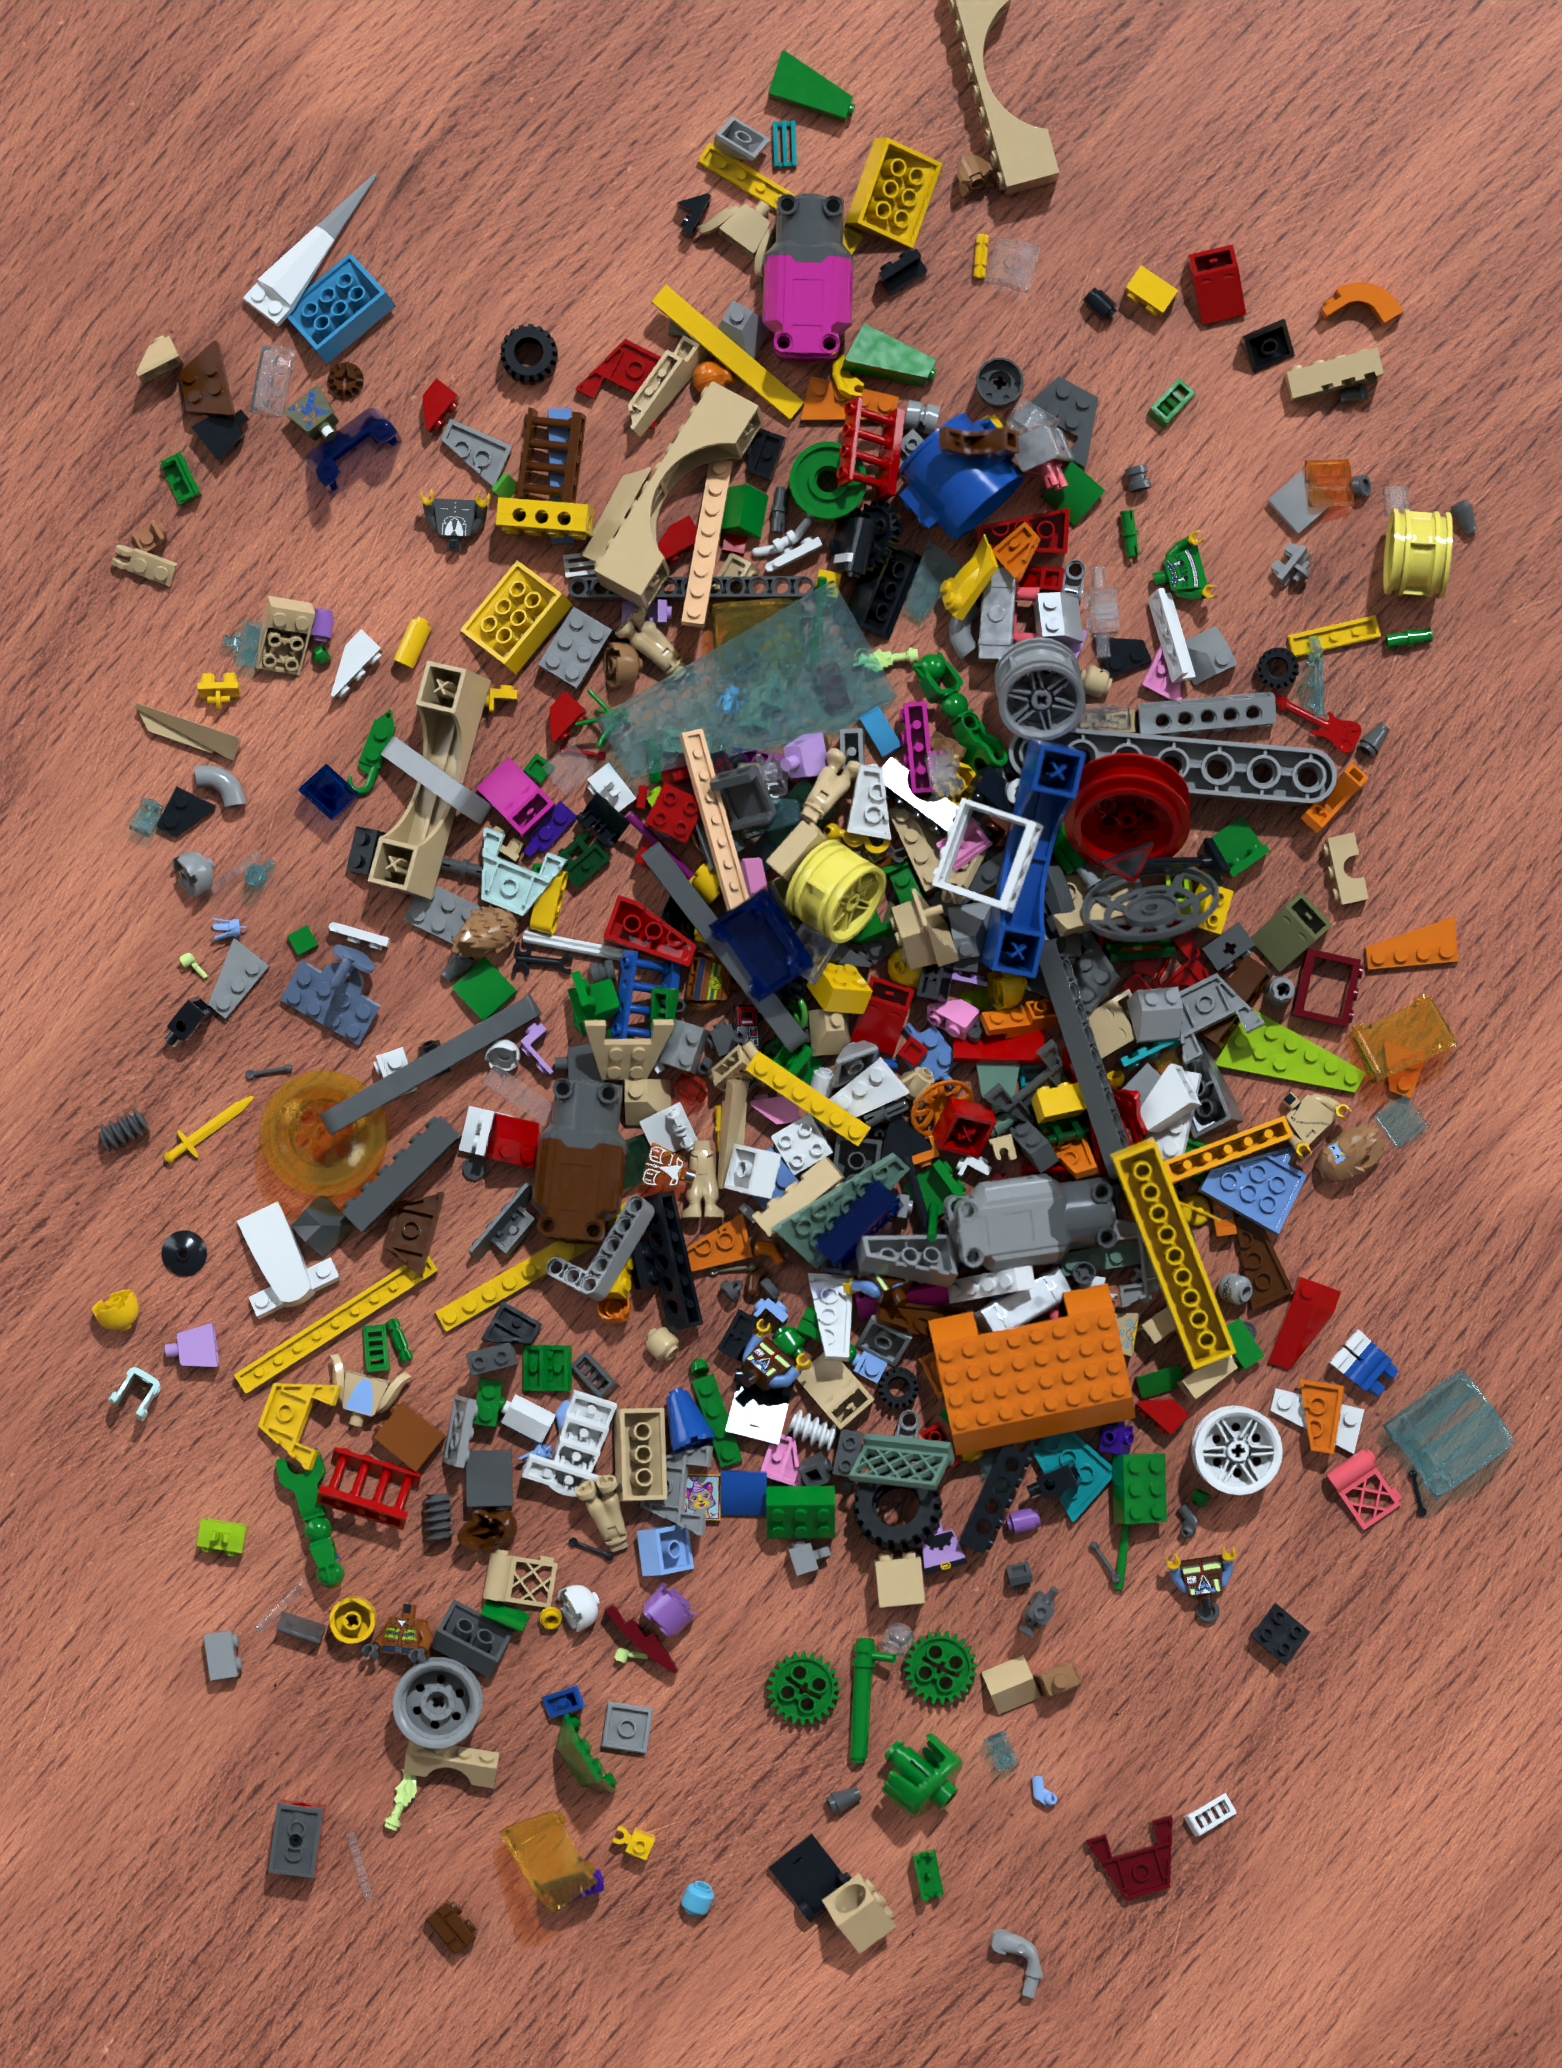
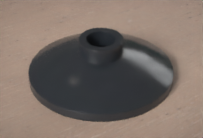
(195, 1256)

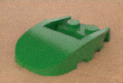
(903, 882)

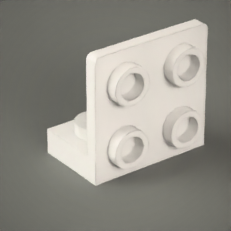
(802, 1143)

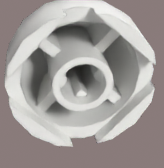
(579, 1606)

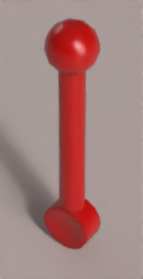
(601, 755)
(1156, 981)

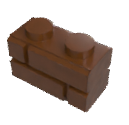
(451, 1926)

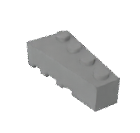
(909, 1258)

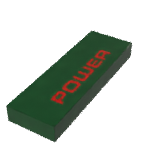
(1139, 950)

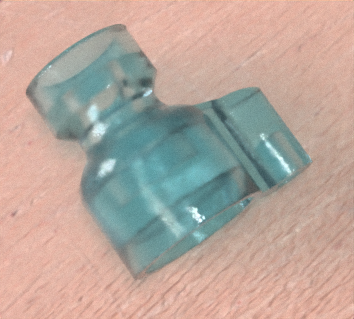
(257, 875)

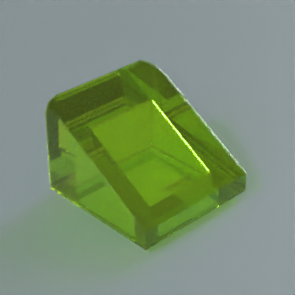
(977, 997)

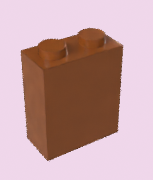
(408, 1435)

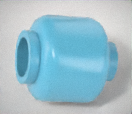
(697, 1898)

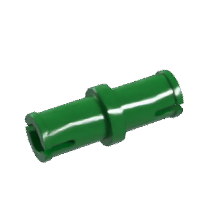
(1129, 533)
(1408, 638)

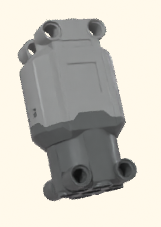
(1029, 1221)

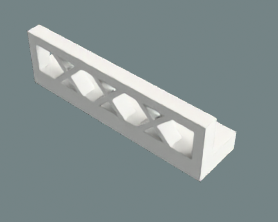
(1171, 636)

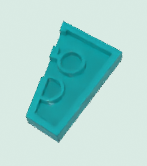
(1150, 1051)

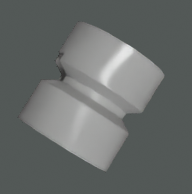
(921, 417)

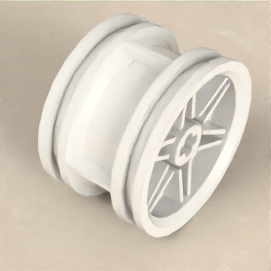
(1220, 1423)

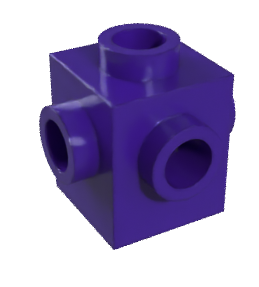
(1116, 1438)

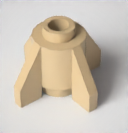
(916, 1082)

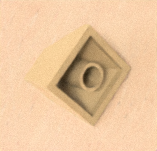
(159, 359)
(828, 1032)
(645, 1098)

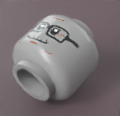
(1235, 1288)

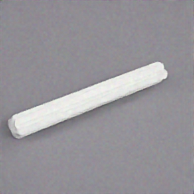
(572, 945)

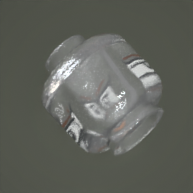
(897, 1639)

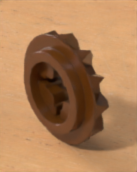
(352, 387)

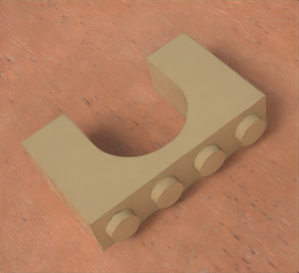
(795, 848)
(1198, 1380)

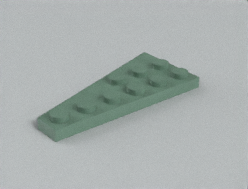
(810, 1222)

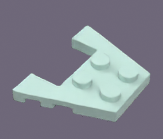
(511, 884)

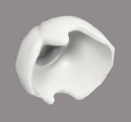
(503, 1053)

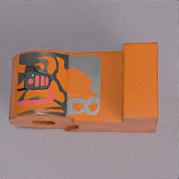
(1227, 1224)

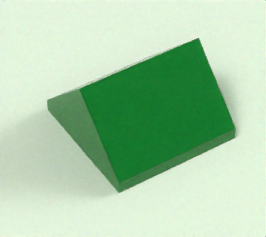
(744, 511)

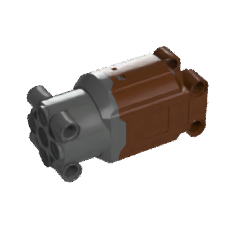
(580, 1162)

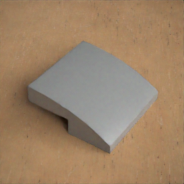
(1292, 504)

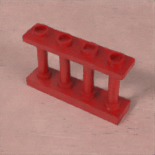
(890, 444)
(362, 1507)

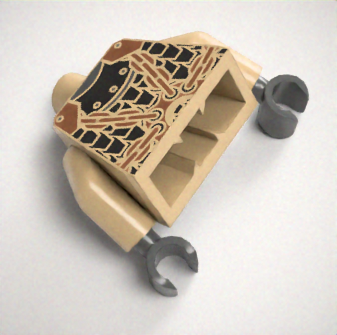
(733, 1064)

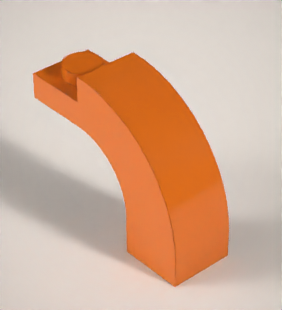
(1369, 295)
(1346, 785)

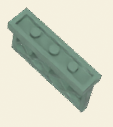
(903, 1450)

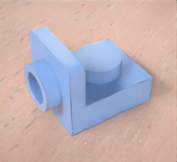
(869, 1366)

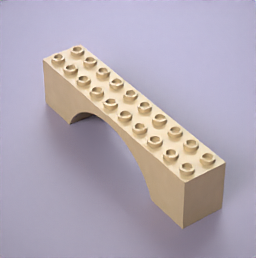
(1018, 149)
(716, 430)
(450, 714)

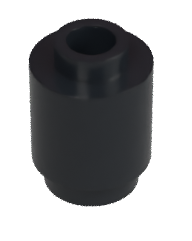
(1100, 304)

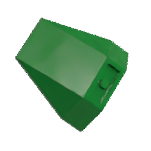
(577, 1755)

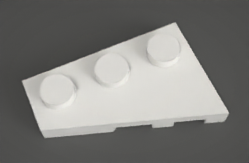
(869, 807)

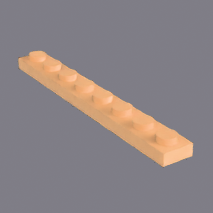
(706, 543)
(714, 818)

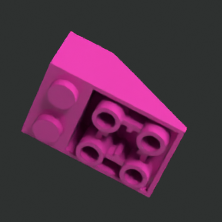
(516, 796)

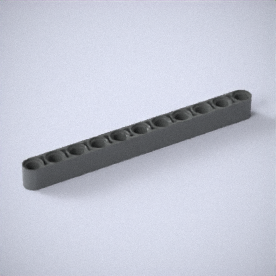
(724, 594)
(702, 916)
(1083, 1051)
(430, 1064)

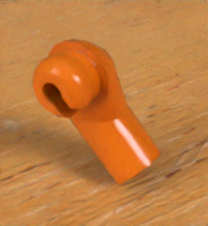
(768, 1249)

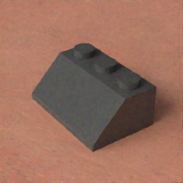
(471, 1638)

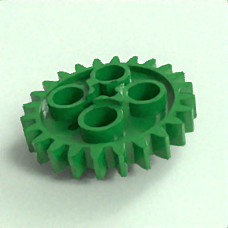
(930, 1685)
(792, 1705)

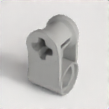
(1072, 583)
(908, 1431)

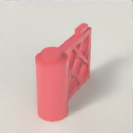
(1354, 1472)

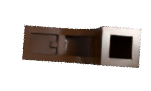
(978, 444)

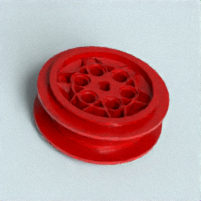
(1125, 804)

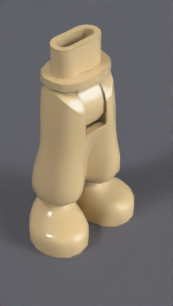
(650, 641)
(829, 786)
(704, 1184)
(605, 1510)

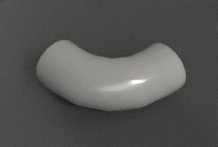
(960, 632)
(222, 781)

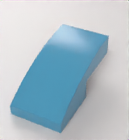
(881, 732)

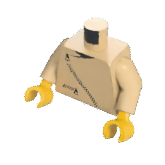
(1310, 1117)

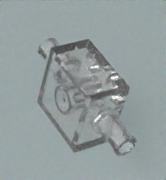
(1102, 612)

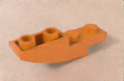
(1017, 1022)

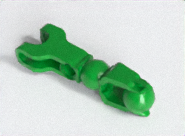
(954, 706)
(317, 1527)

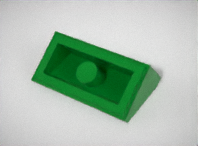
(1159, 1381)
(505, 1614)

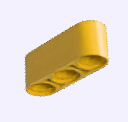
(548, 905)

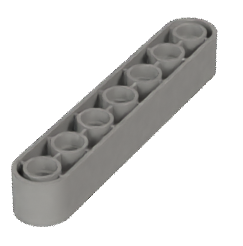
(1196, 755)

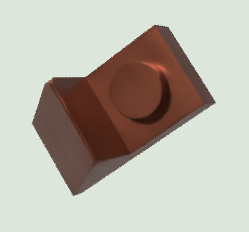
(998, 827)

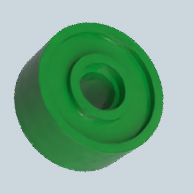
(810, 500)

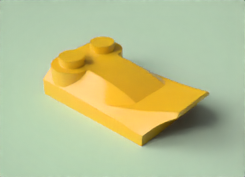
(964, 589)

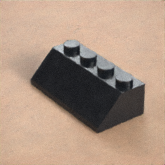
(882, 593)

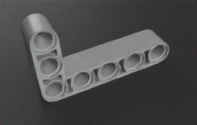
(436, 780)
(607, 1256)

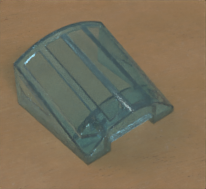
(1450, 1433)

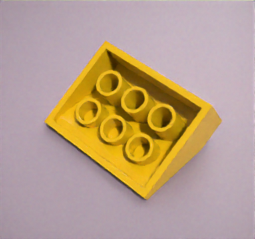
(893, 192)
(516, 617)

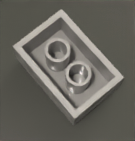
(575, 648)

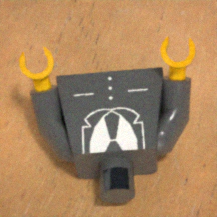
(455, 517)

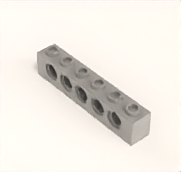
(1217, 705)

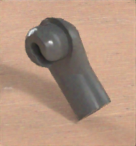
(1189, 1523)

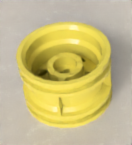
(1417, 553)
(835, 891)

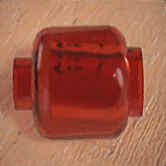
(690, 1089)

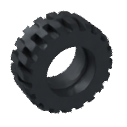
(903, 1536)

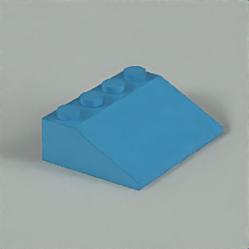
(339, 308)

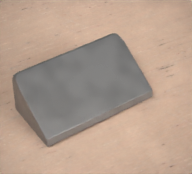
(301, 1627)

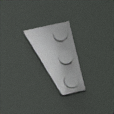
(478, 450)
(236, 979)

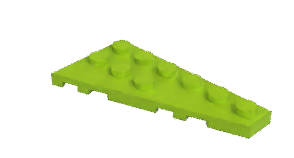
(1288, 1056)

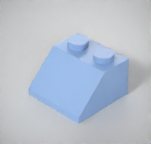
(665, 1550)

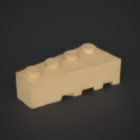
(1333, 375)
(815, 1183)

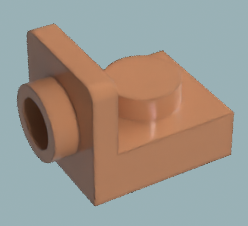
(151, 536)

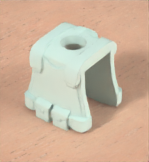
(116, 1397)

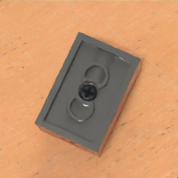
(296, 1838)

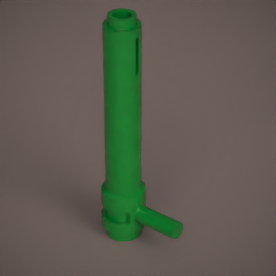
(864, 1663)

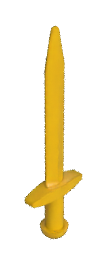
(189, 1142)

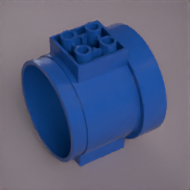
(957, 490)

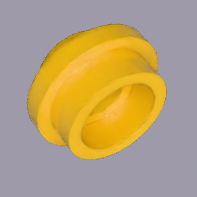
(550, 1622)

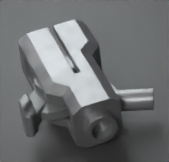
(1039, 1611)

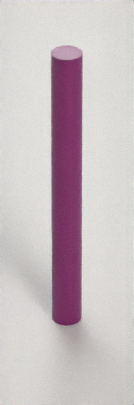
(653, 839)

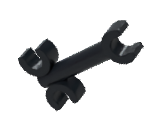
(524, 958)

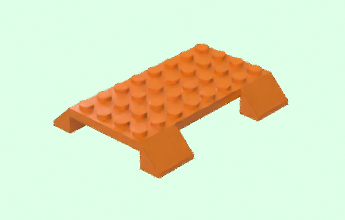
(1033, 1375)

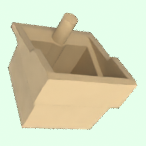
(922, 933)

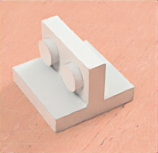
(477, 1130)

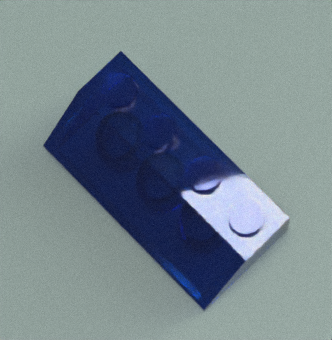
(864, 1218)

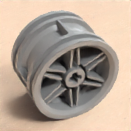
(1042, 704)
(418, 1727)

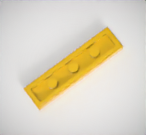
(1336, 635)

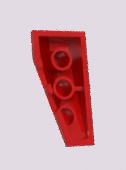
(1304, 1317)

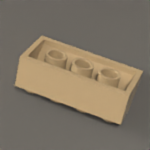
(918, 845)
(640, 1454)

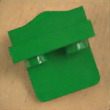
(592, 1001)
(799, 1062)

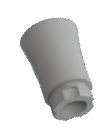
(1271, 993)

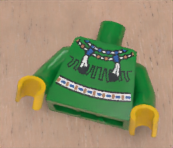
(1184, 570)

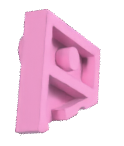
(1158, 678)
(782, 1462)

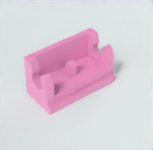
(973, 844)

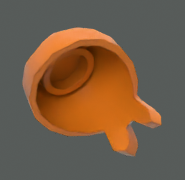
(711, 371)
(614, 1310)

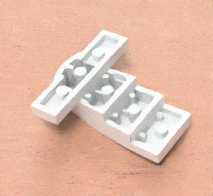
(282, 1262)
(576, 1447)

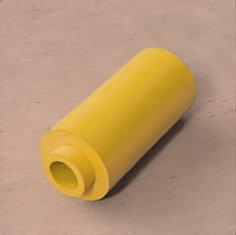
(412, 642)

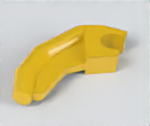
(844, 380)

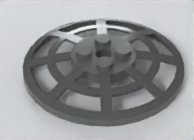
(1151, 910)

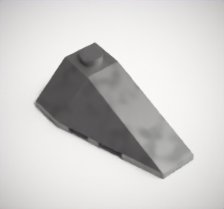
(1218, 1106)

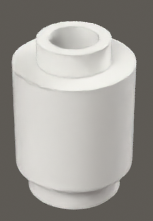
(822, 1081)

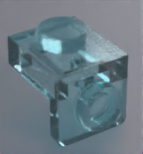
(146, 817)
(1001, 1751)

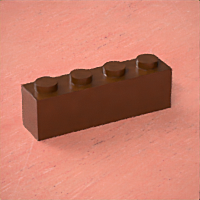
(1248, 983)

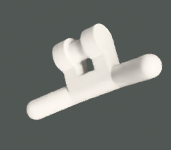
(780, 544)

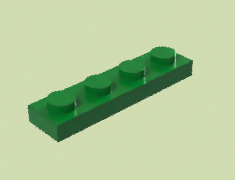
(717, 1418)

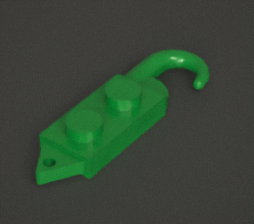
(371, 758)

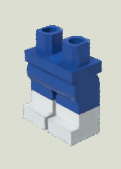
(1369, 1368)

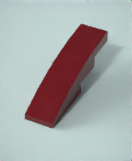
(648, 1643)

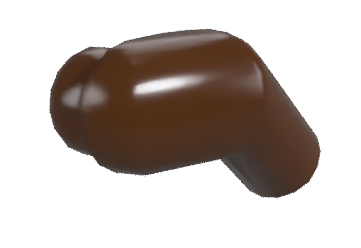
(752, 1282)

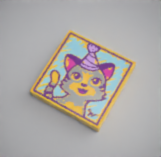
(704, 1495)

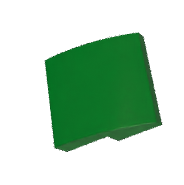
(1078, 496)
(484, 989)
(547, 1367)

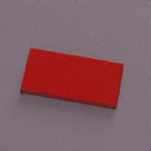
(998, 1050)

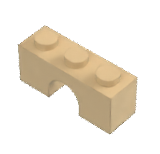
(1347, 889)

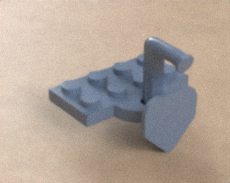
(333, 997)

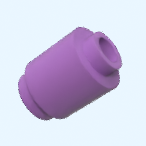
(322, 625)
(1023, 1520)

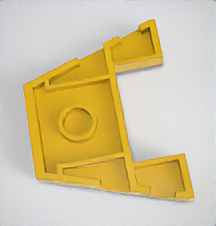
(288, 1413)

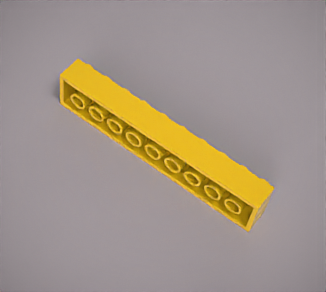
(1173, 1253)

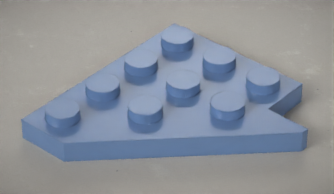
(1257, 1188)

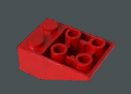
(1216, 284)
(883, 1015)

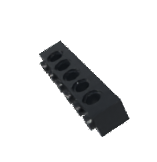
(672, 1264)
(969, 1535)

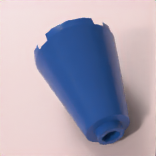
(686, 1422)

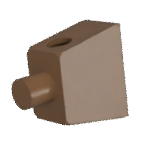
(1058, 1678)

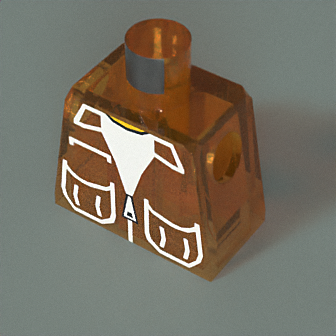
(665, 1169)

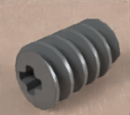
(123, 1129)
(438, 1517)

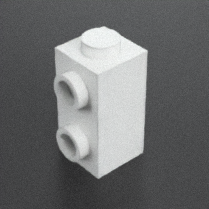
(527, 1418)

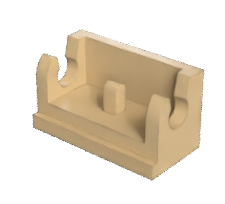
(1001, 1144)

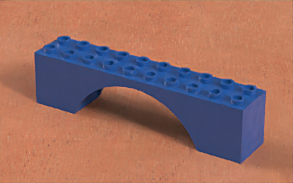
(1043, 796)

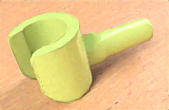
(188, 959)
(622, 1655)

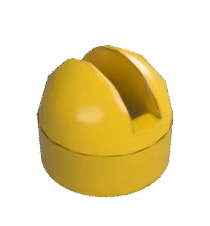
(1116, 1079)

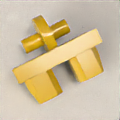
(218, 691)

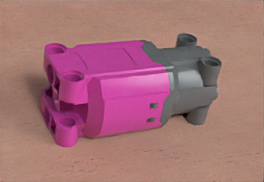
(808, 278)

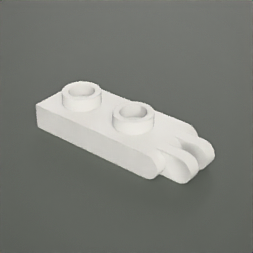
(791, 555)
(356, 935)

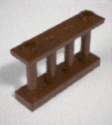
(569, 469)

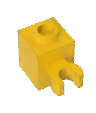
(638, 1842)

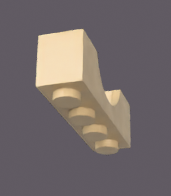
(476, 1764)

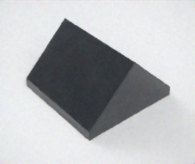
(1267, 346)

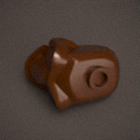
(487, 1530)

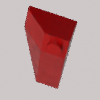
(641, 930)

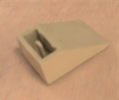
(284, 635)
(1112, 1024)
(835, 1390)

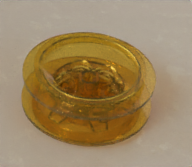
(295, 1164)

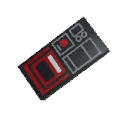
(747, 1016)

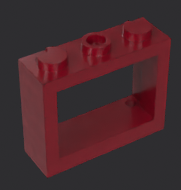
(1303, 985)

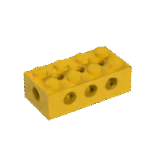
(510, 511)

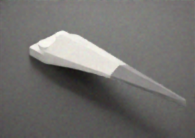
(285, 281)

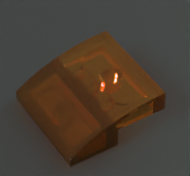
(1329, 482)

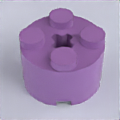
(669, 1610)

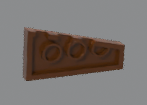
(1260, 1264)
(912, 1317)

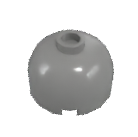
(195, 872)

